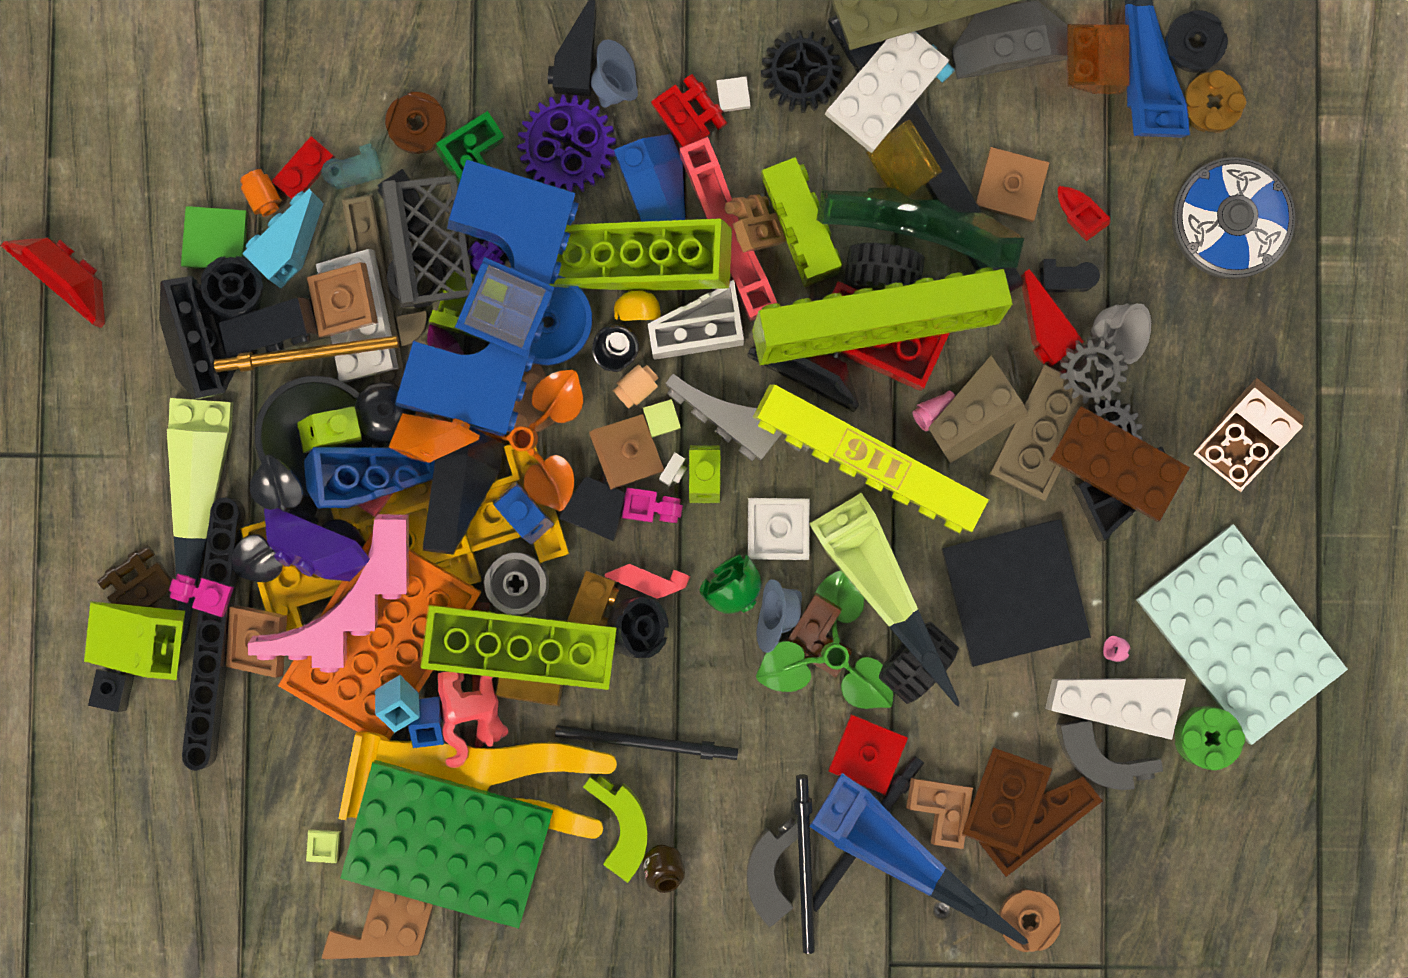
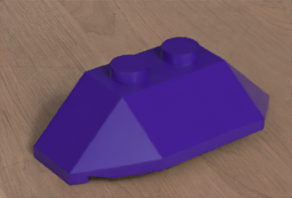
(312, 547)

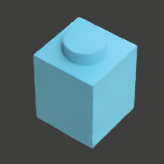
(397, 703)

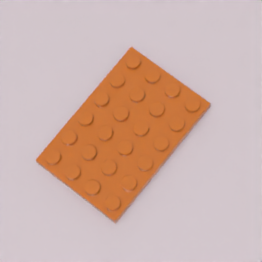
(382, 654)

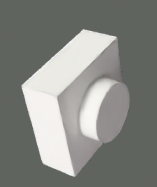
(674, 470)

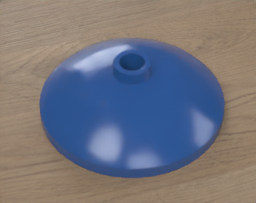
(570, 328)

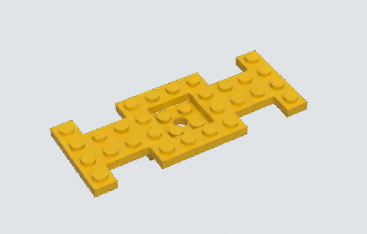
(487, 529)

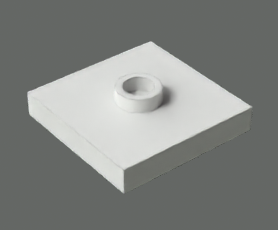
(778, 529)

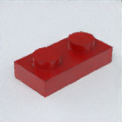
(302, 168)

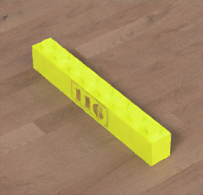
(870, 458)

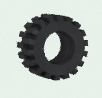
(881, 265)
(907, 676)

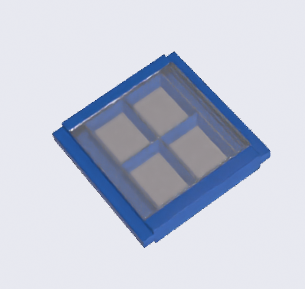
(504, 307)

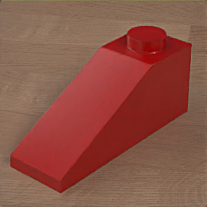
(1048, 326)

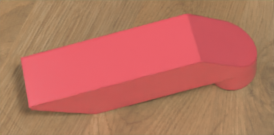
(648, 582)

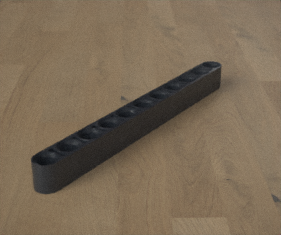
(947, 185)

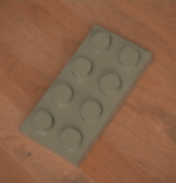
(1034, 438)

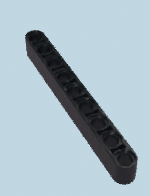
(204, 646)

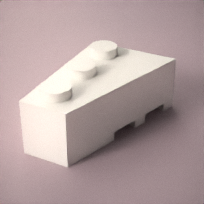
(698, 327)

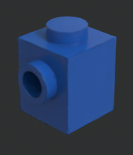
(428, 728)

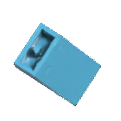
(285, 244)

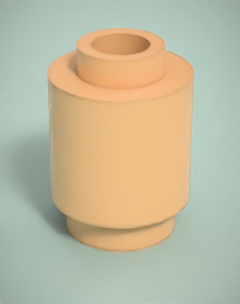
(636, 385)

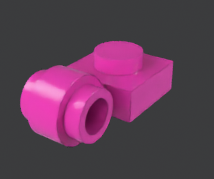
(642, 504)
(209, 597)

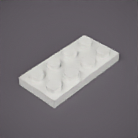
(886, 88)
(364, 364)

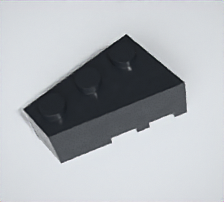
(271, 328)
(1101, 509)

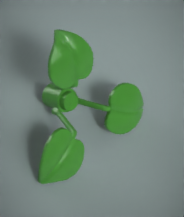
(788, 671)

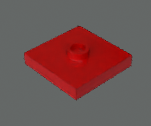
(868, 754)

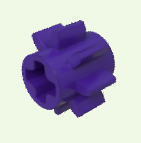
(485, 250)

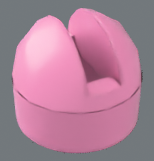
(1110, 647)

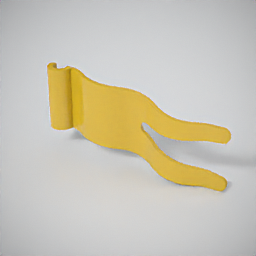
(480, 770)

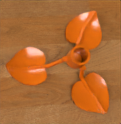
(553, 480)

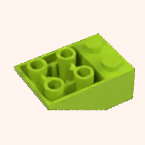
(135, 639)

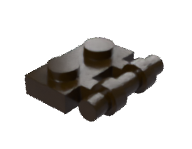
(144, 589)

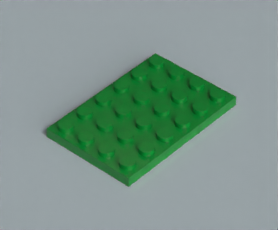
(446, 844)

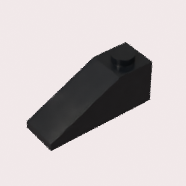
(575, 57)

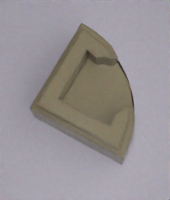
(411, 327)

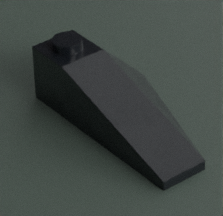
(459, 490)

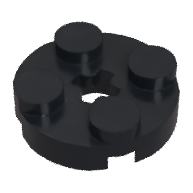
(1186, 27)

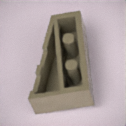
(977, 412)

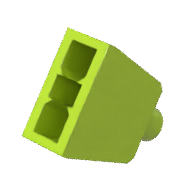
(330, 429)
(704, 474)

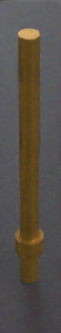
(248, 361)

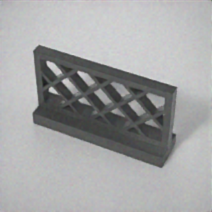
(402, 249)

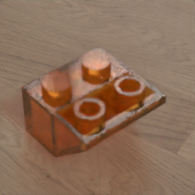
(1098, 58)

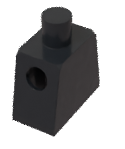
(596, 507)

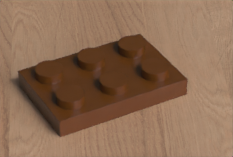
(1007, 802)

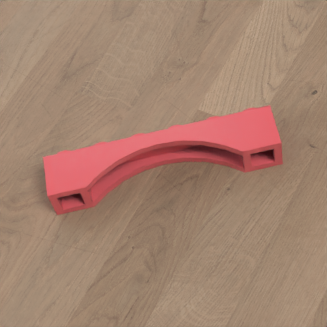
(713, 194)

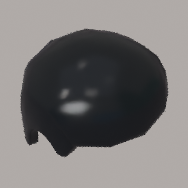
(615, 347)

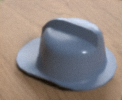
(615, 74)
(778, 614)

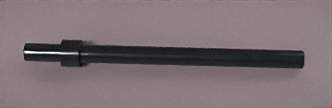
(706, 750)
(900, 785)
(803, 809)

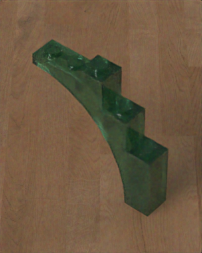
(924, 219)

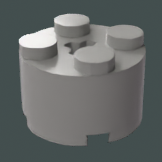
(505, 597)

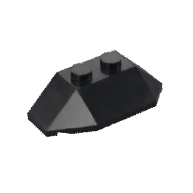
(193, 337)
(819, 373)

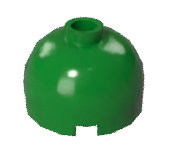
(734, 586)

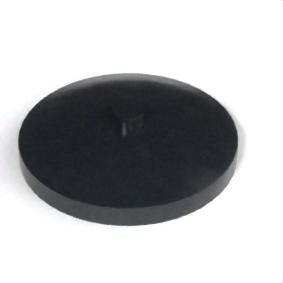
(277, 420)

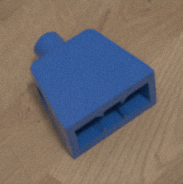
(522, 513)

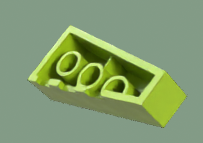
(797, 214)

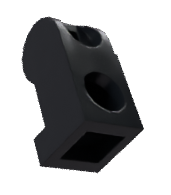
(1067, 279)

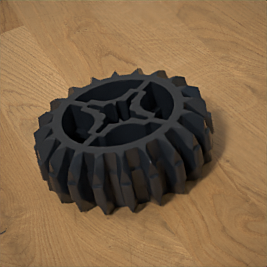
(790, 73)

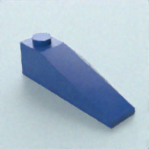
(653, 177)
(357, 475)

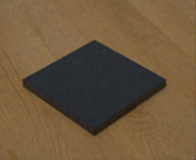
(1016, 592)

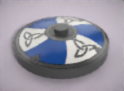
(1233, 218)

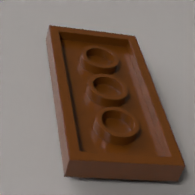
(1119, 464)

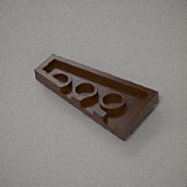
(1056, 814)

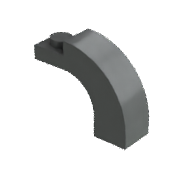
(1083, 754)
(762, 887)

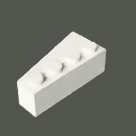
(1128, 703)

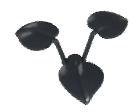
(274, 487)

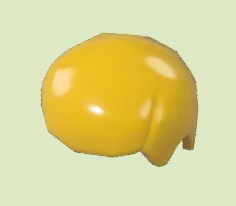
(637, 306)

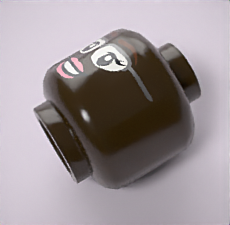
(663, 868)

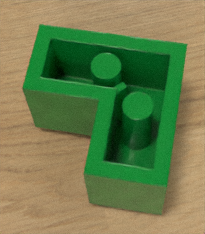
(469, 143)

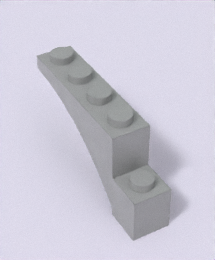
(731, 419)

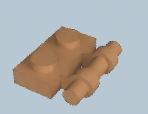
(755, 231)

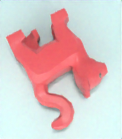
(468, 706)

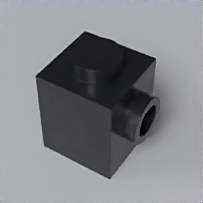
(111, 690)

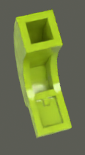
(633, 838)

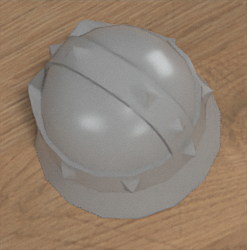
(1125, 326)

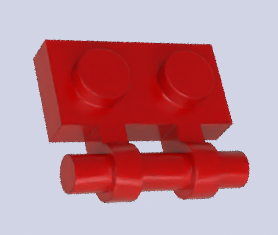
(680, 116)

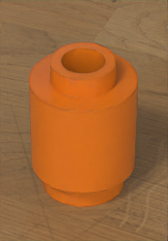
(260, 193)

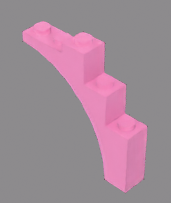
(357, 612)

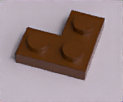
(813, 629)

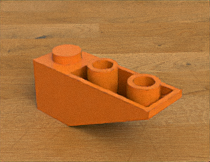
(430, 437)

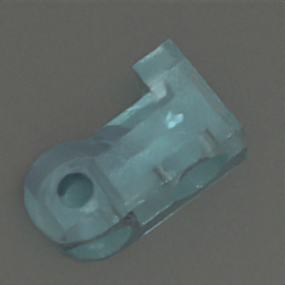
(353, 170)

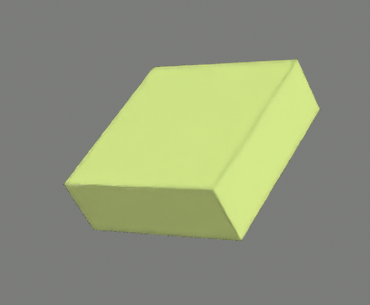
(661, 418)
(323, 846)

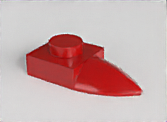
(1082, 212)

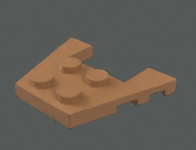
(392, 928)

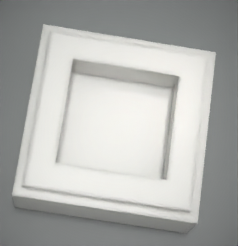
(733, 94)

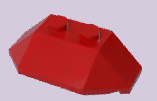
(63, 274)

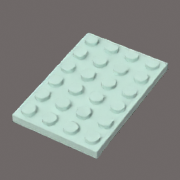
(1241, 633)

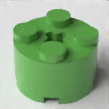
(1226, 736)

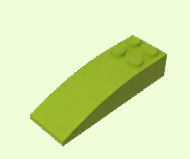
(647, 255)
(517, 647)

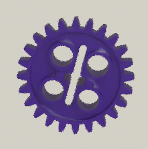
(579, 120)

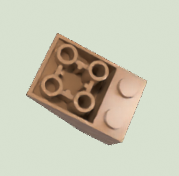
(1249, 434)

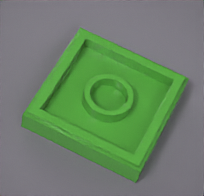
(212, 235)

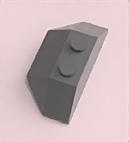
(1010, 40)

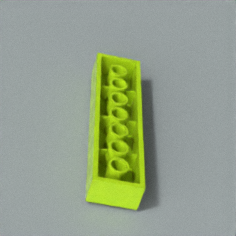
(881, 315)

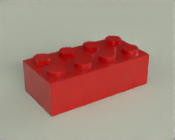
(904, 361)

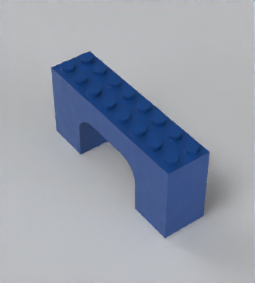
(529, 226)

